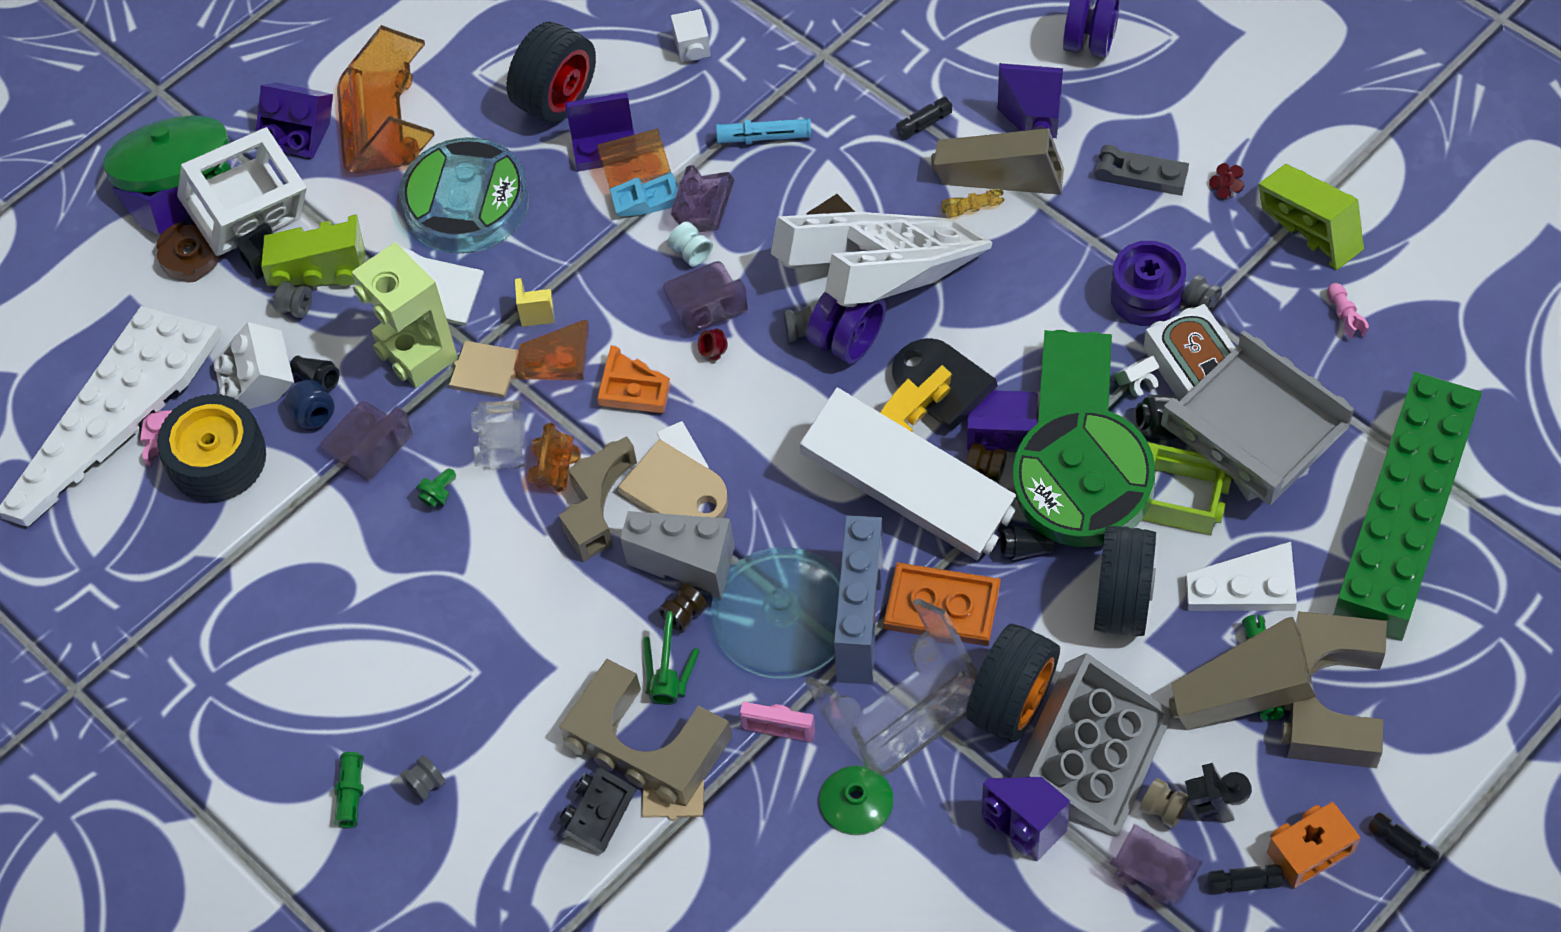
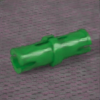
(348, 790)

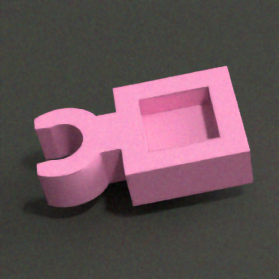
(149, 434)

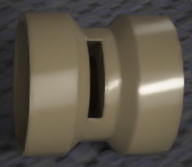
(1164, 803)

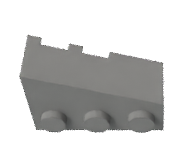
(680, 547)

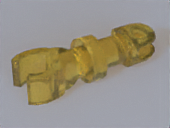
(957, 206)

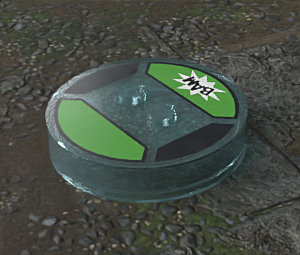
(464, 195)

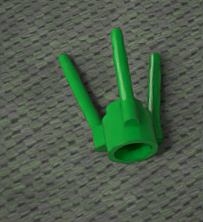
(664, 685)

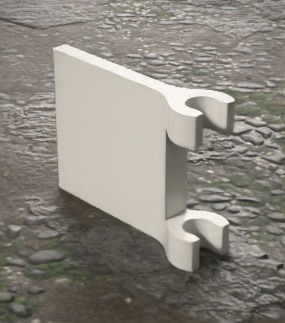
(455, 285)

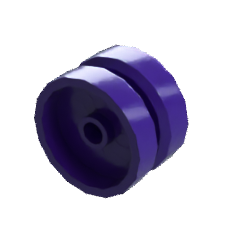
(1096, 21)
(1147, 282)
(845, 329)

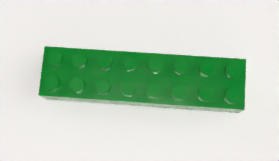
(1408, 503)

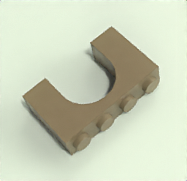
(1313, 729)
(672, 770)

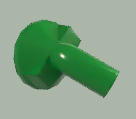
(433, 492)

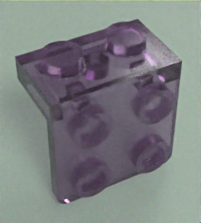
(706, 297)
(368, 438)

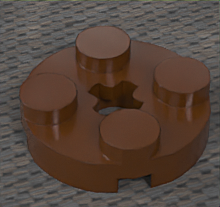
(180, 265)

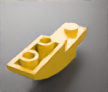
(910, 401)

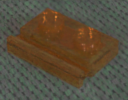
(634, 157)

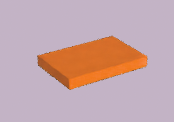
(965, 597)

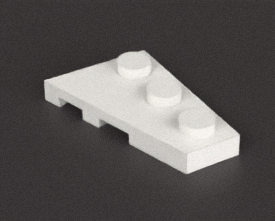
(1245, 583)

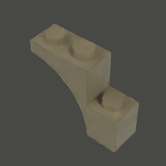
(592, 481)

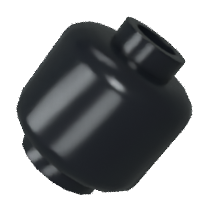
(1149, 416)

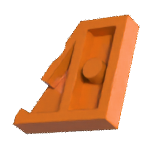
(632, 385)

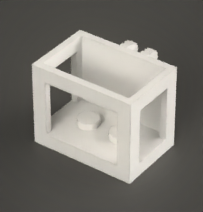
(242, 196)

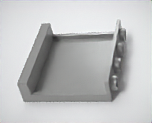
(1259, 418)

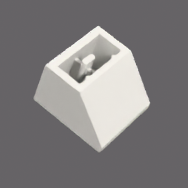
(254, 366)

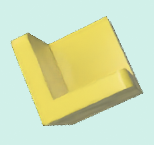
(534, 306)

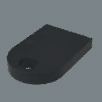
(968, 381)

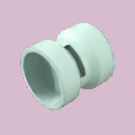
(690, 244)

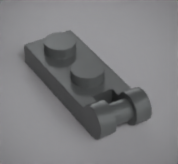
(1141, 171)

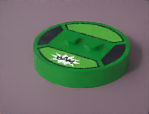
(1083, 475)

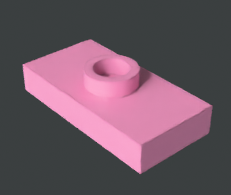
(777, 721)

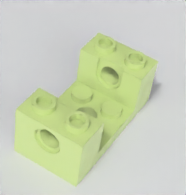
(409, 315)

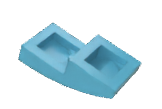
(638, 198)

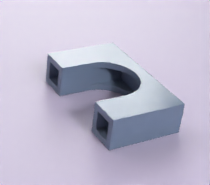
(857, 599)

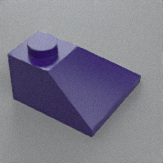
(1030, 96)
(155, 209)

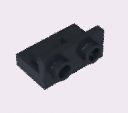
(596, 809)

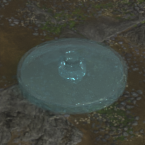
(778, 612)

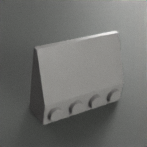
(1095, 742)

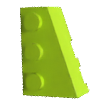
(1315, 210)
(314, 255)

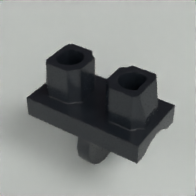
(1213, 794)

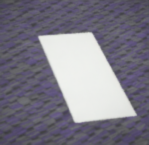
(680, 439)

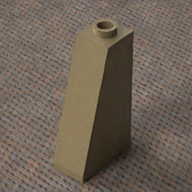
(1001, 161)
(1246, 679)

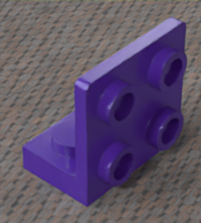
(597, 122)
(1002, 420)

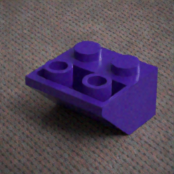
(294, 117)
(1026, 811)

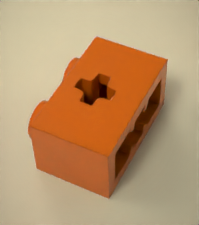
(1304, 860)

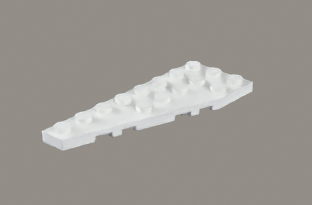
(138, 373)

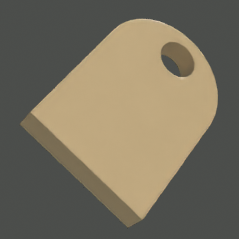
(674, 484)

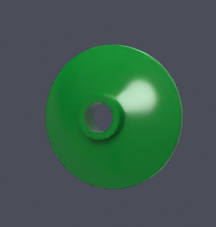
(856, 815)

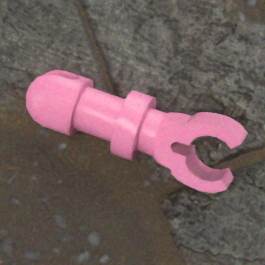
(1347, 311)

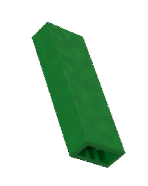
(1074, 371)

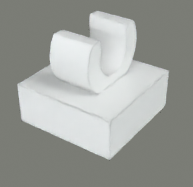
(1136, 372)

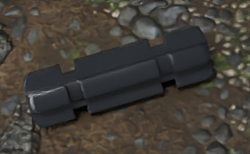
(924, 117)
(1404, 840)
(1245, 878)

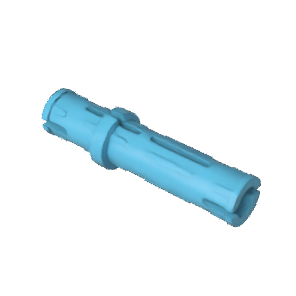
(762, 131)

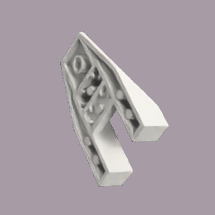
(875, 252)

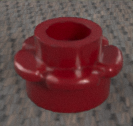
(712, 344)

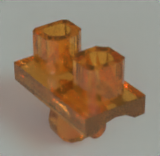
(554, 455)

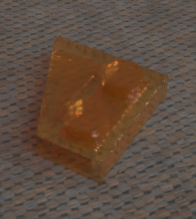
(555, 354)

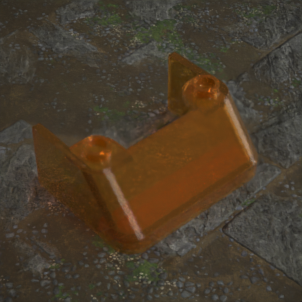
(370, 105)

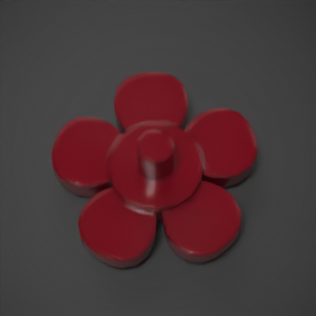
(1227, 180)

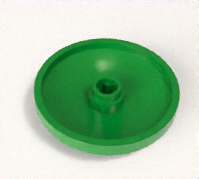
(153, 154)

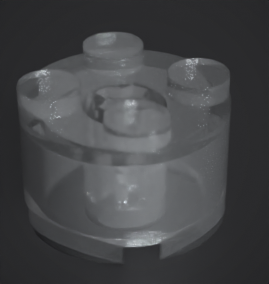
(500, 435)

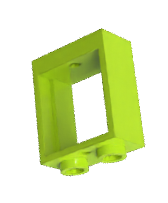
(1195, 466)

